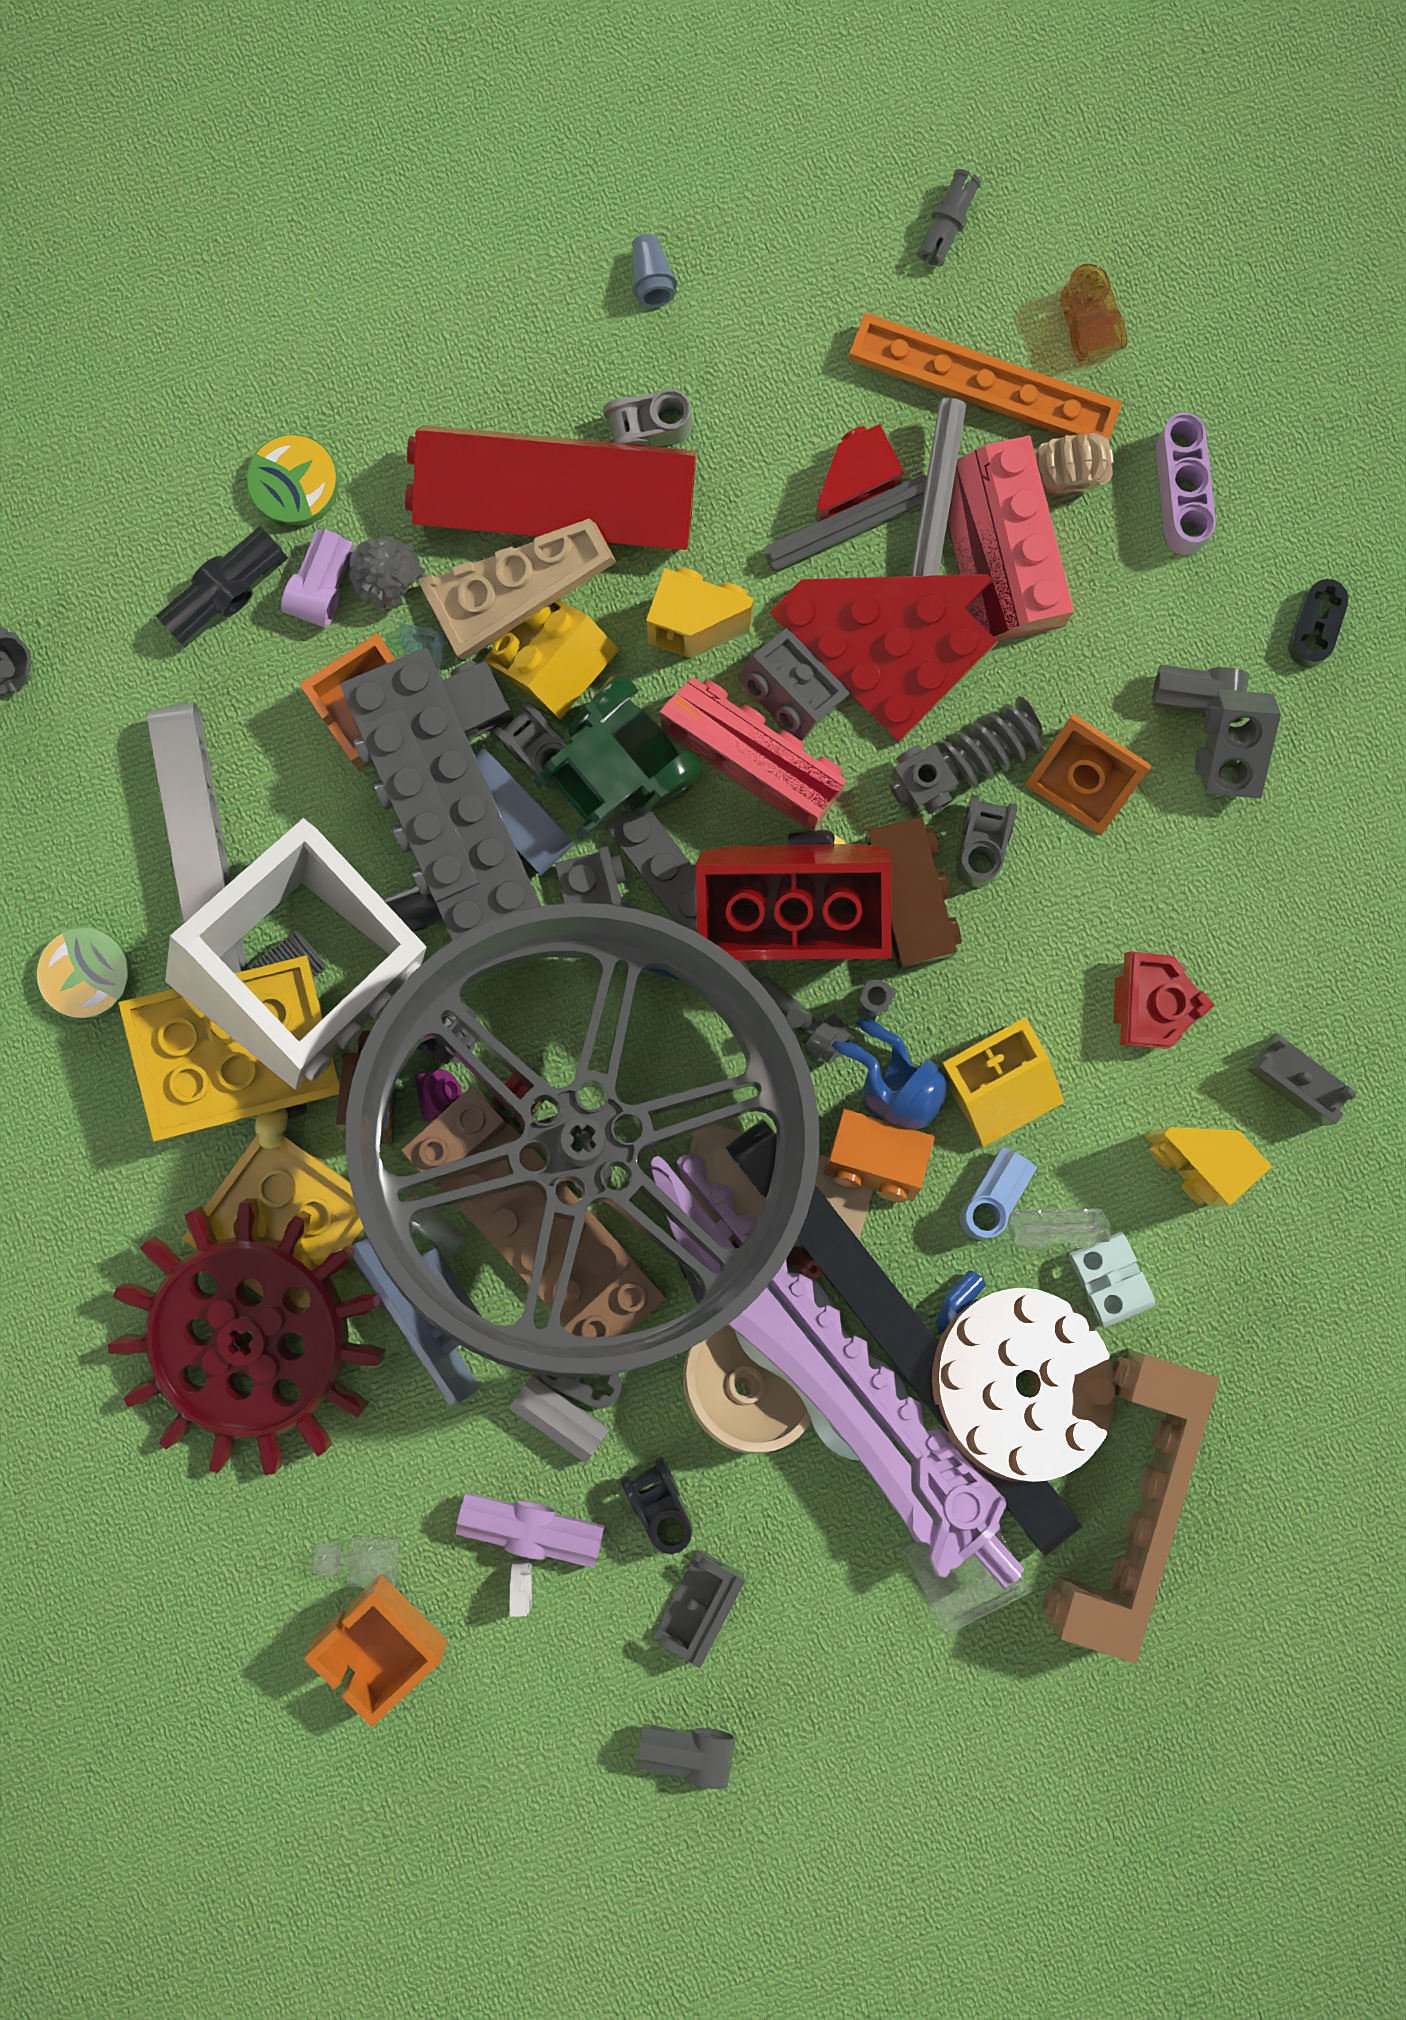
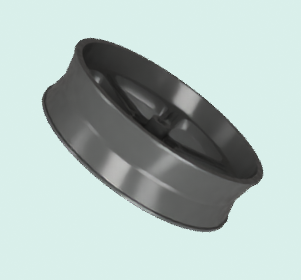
(609, 939)

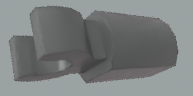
(874, 999)

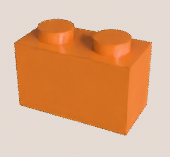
(878, 1156)

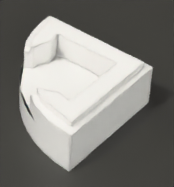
(520, 1588)

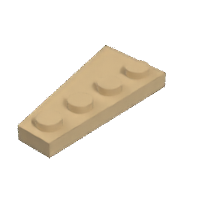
(499, 593)

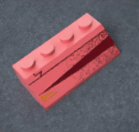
(1006, 531)
(752, 753)

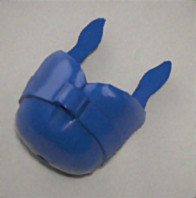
(909, 1093)

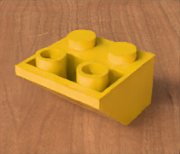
(696, 615)
(552, 656)
(1003, 1082)
(1211, 1161)

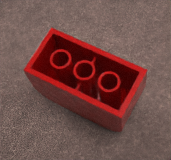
(796, 901)

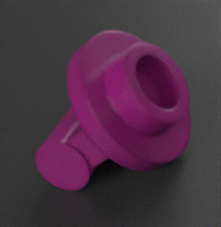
(436, 1092)

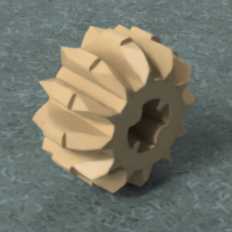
(1074, 463)

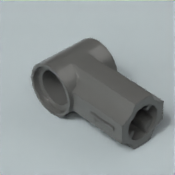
(1195, 689)
(699, 1755)

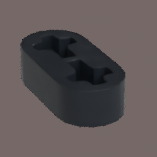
(1308, 619)

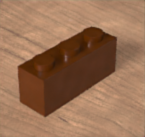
(918, 910)

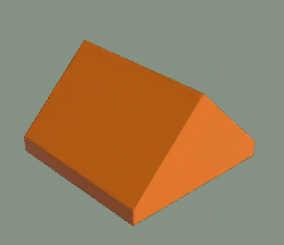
(1087, 774)

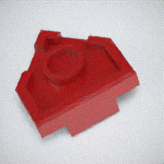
(1155, 1001)

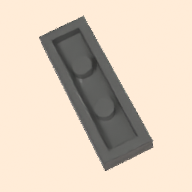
(658, 863)

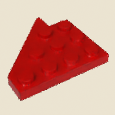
(891, 638)

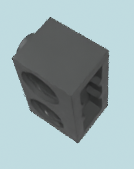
(1248, 743)

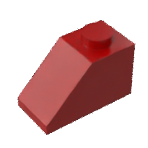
(859, 470)

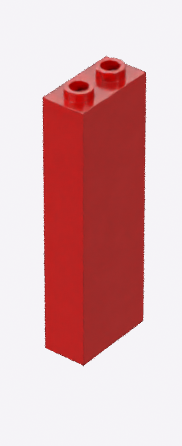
(550, 483)

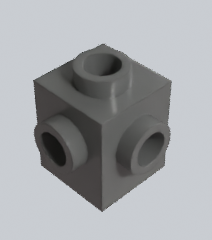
(920, 795)

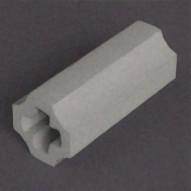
(559, 1418)

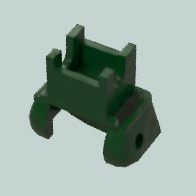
(618, 759)

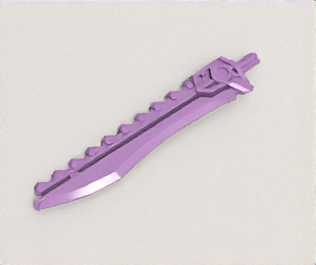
(948, 1485)

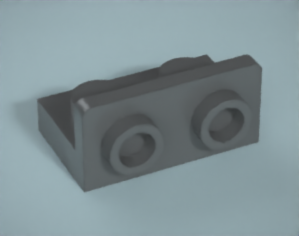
(792, 684)
(592, 879)

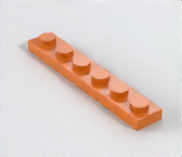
(982, 379)

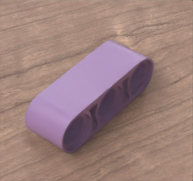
(1194, 465)

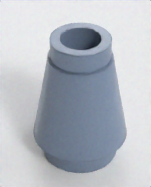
(651, 272)

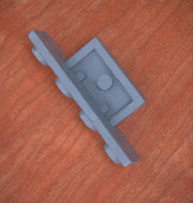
(428, 1343)

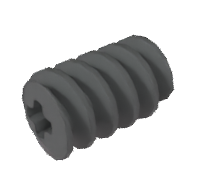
(995, 741)

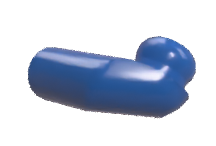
(959, 1297)

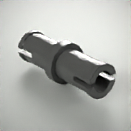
(949, 217)

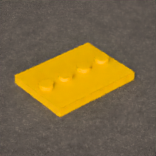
(200, 1075)

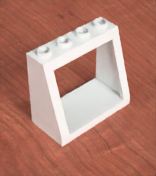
(212, 987)

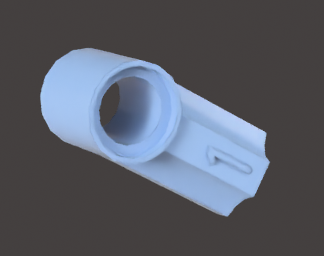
(998, 1191)

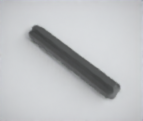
(846, 523)

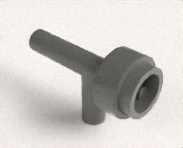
(821, 1033)

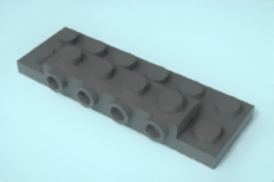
(437, 793)

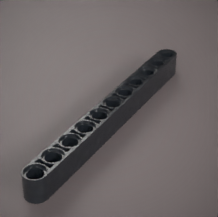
(894, 1327)

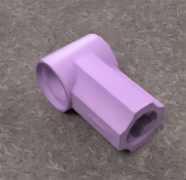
(314, 591)

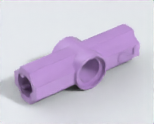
(529, 1530)

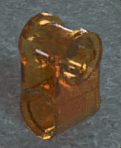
(1092, 321)

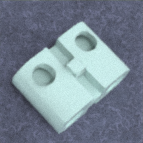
(1112, 1280)

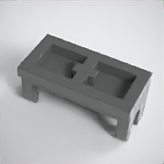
(1301, 1081)
(699, 1608)

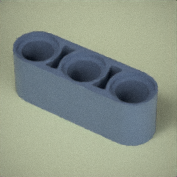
(531, 829)

